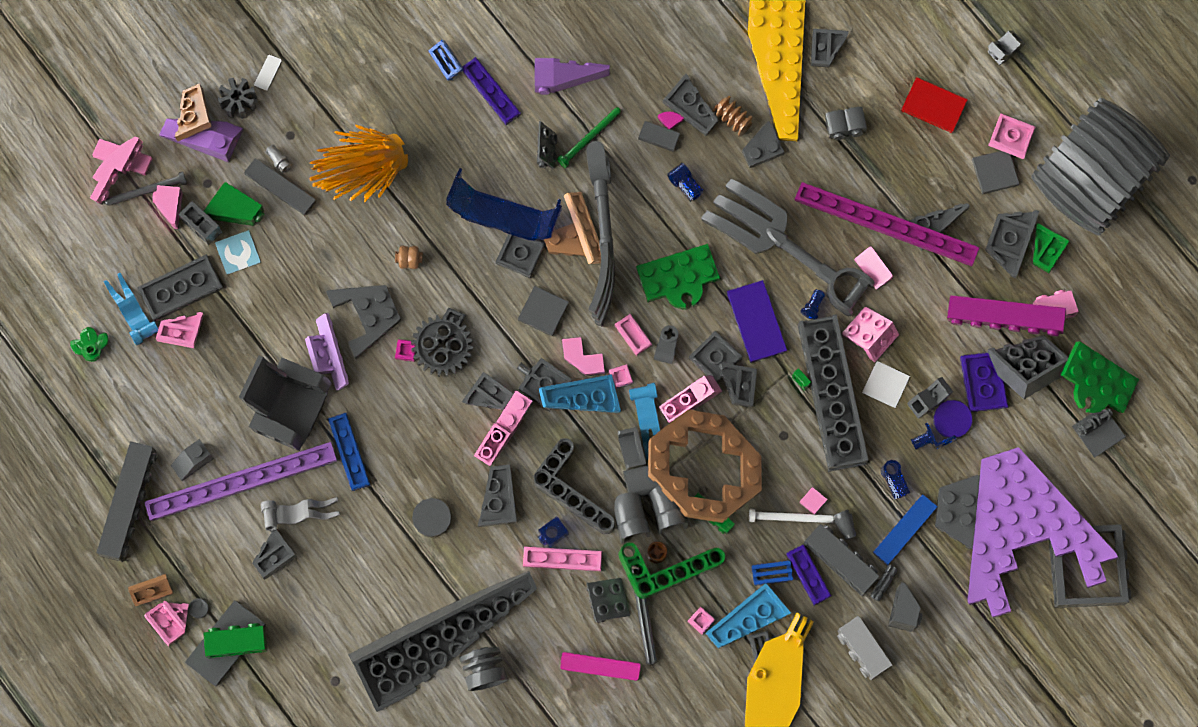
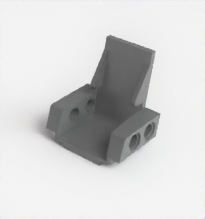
(284, 400)

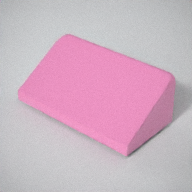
(874, 267)

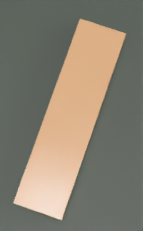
(584, 226)

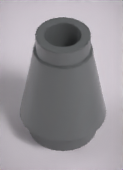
(845, 524)

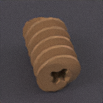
(733, 116)

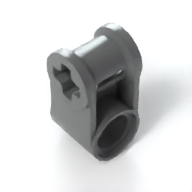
(666, 347)

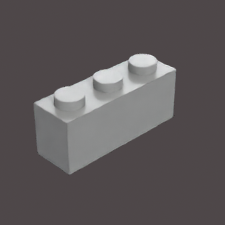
(863, 648)

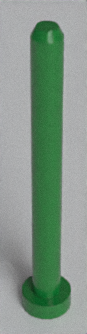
(564, 160)

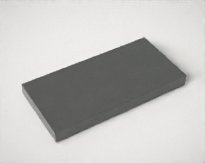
(180, 287)
(216, 668)

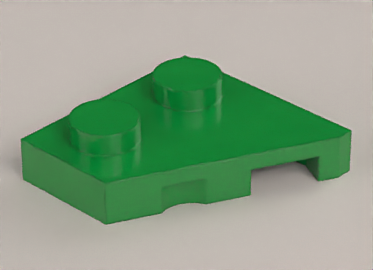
(1048, 248)

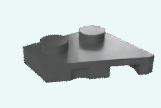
(740, 383)
(488, 393)
(273, 555)

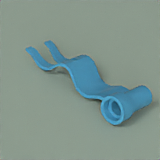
(132, 312)
(646, 412)

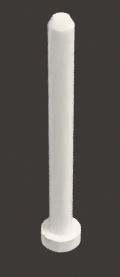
(789, 517)

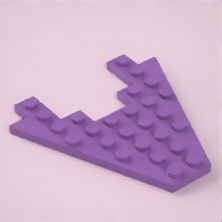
(1018, 510)

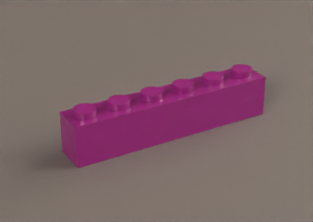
(1006, 315)

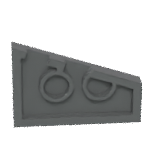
(688, 103)
(498, 501)

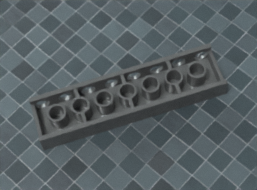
(832, 393)

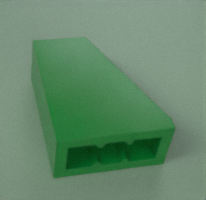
(234, 207)

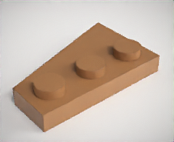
(194, 113)

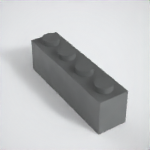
(841, 559)

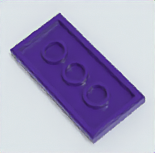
(756, 321)

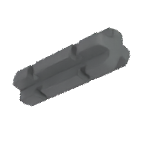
(883, 583)

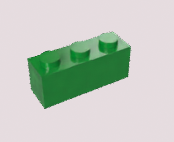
(235, 641)

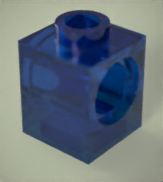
(554, 524)

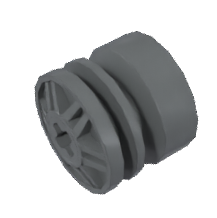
(483, 668)

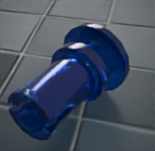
(812, 308)

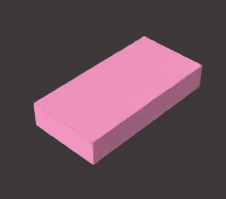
(633, 334)

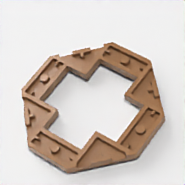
(677, 487)

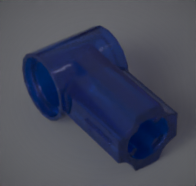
(682, 178)
(895, 481)

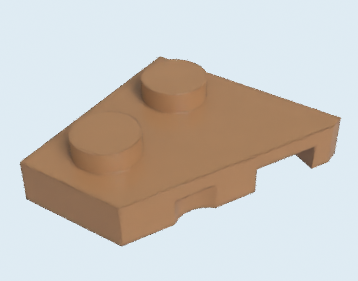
(565, 241)

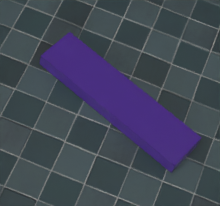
(491, 91)

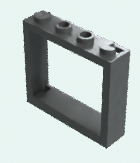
(1123, 575)

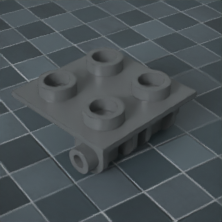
(546, 146)
(1098, 431)
(608, 599)

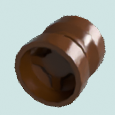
(657, 548)

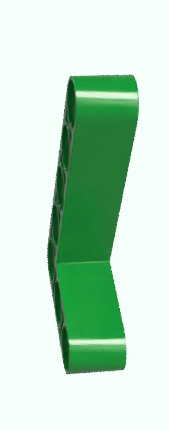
(668, 573)

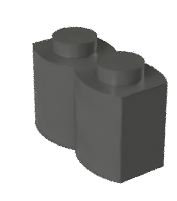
(845, 122)

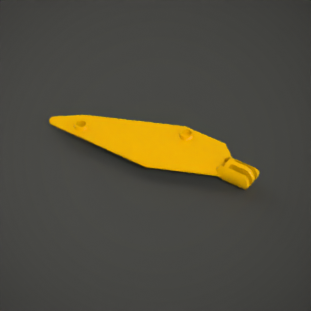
(776, 679)

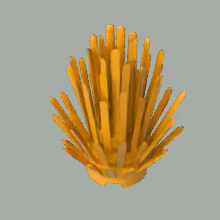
(371, 160)

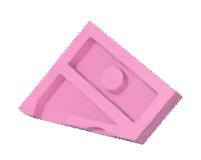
(180, 331)

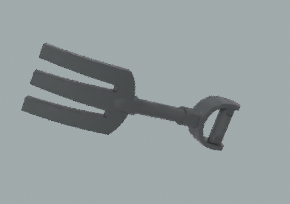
(601, 176)
(773, 234)

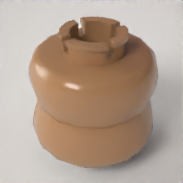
(408, 257)

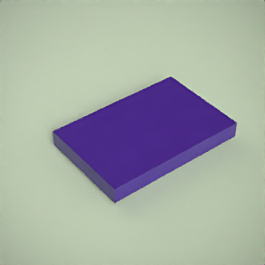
(982, 384)

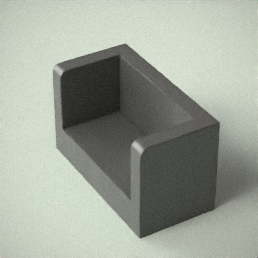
(631, 448)

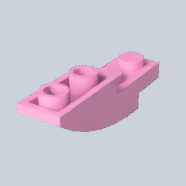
(118, 161)
(504, 428)

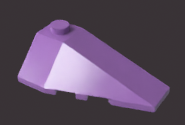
(215, 141)

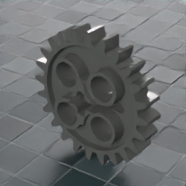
(430, 333)

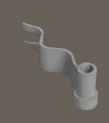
(294, 514)

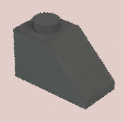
(191, 460)

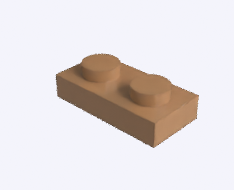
(150, 590)

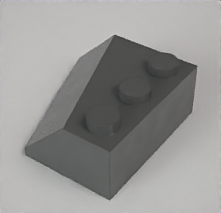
(1028, 365)

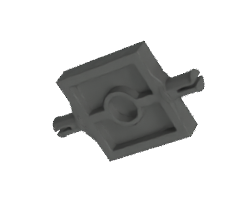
(539, 376)

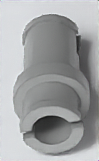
(280, 161)

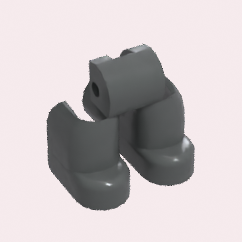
(629, 508)

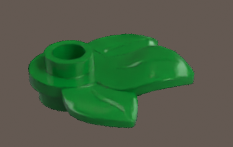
(89, 341)

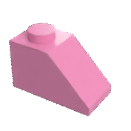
(168, 202)

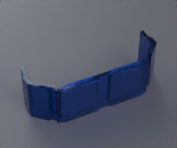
(501, 213)

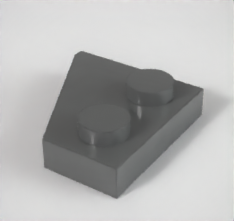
(826, 46)
(763, 147)

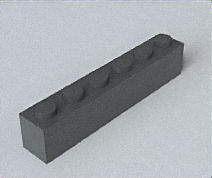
(126, 501)

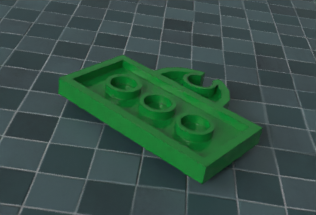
(678, 276)
(1098, 380)

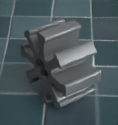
(244, 98)

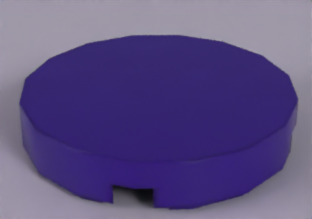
(952, 419)

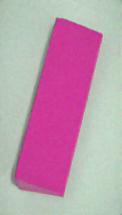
(600, 666)

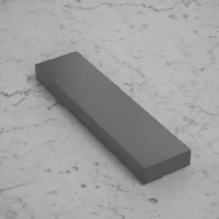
(280, 187)

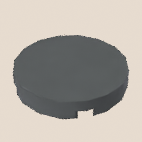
(431, 517)

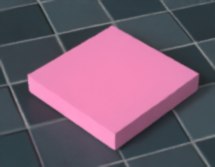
(1012, 136)

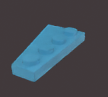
(585, 395)
(751, 615)

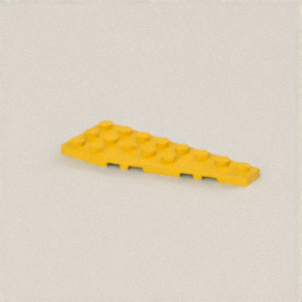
(777, 43)

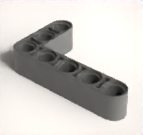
(568, 493)

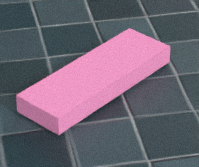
(105, 148)

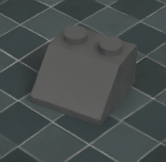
(905, 610)

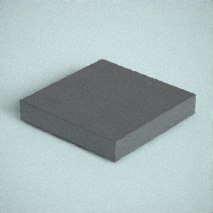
(995, 172)
(520, 255)
(543, 311)
(712, 353)

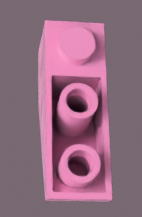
(691, 397)

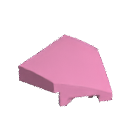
(168, 620)

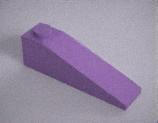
(557, 76)

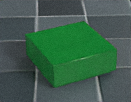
(800, 378)

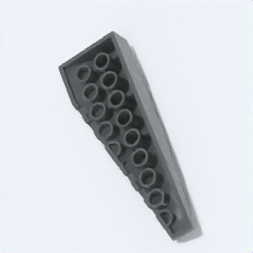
(413, 653)

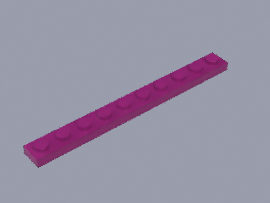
(887, 224)

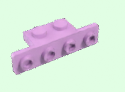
(325, 352)

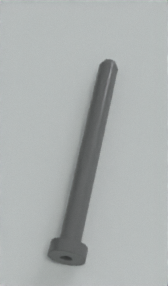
(146, 189)

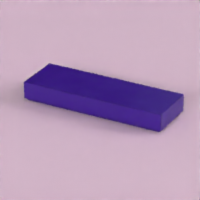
(808, 575)

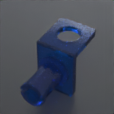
(928, 438)

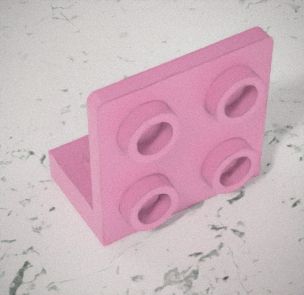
(871, 333)

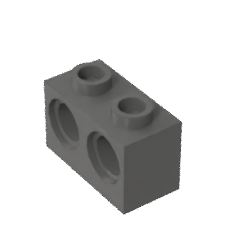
(200, 223)

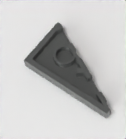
(940, 219)

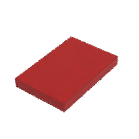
(934, 105)

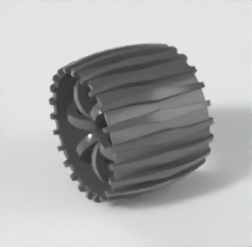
(1100, 166)

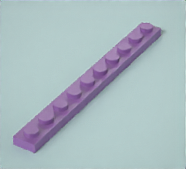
(240, 481)

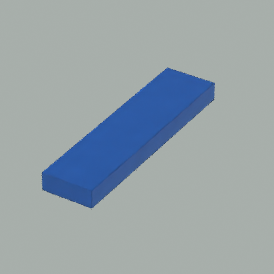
(349, 452)
(905, 529)

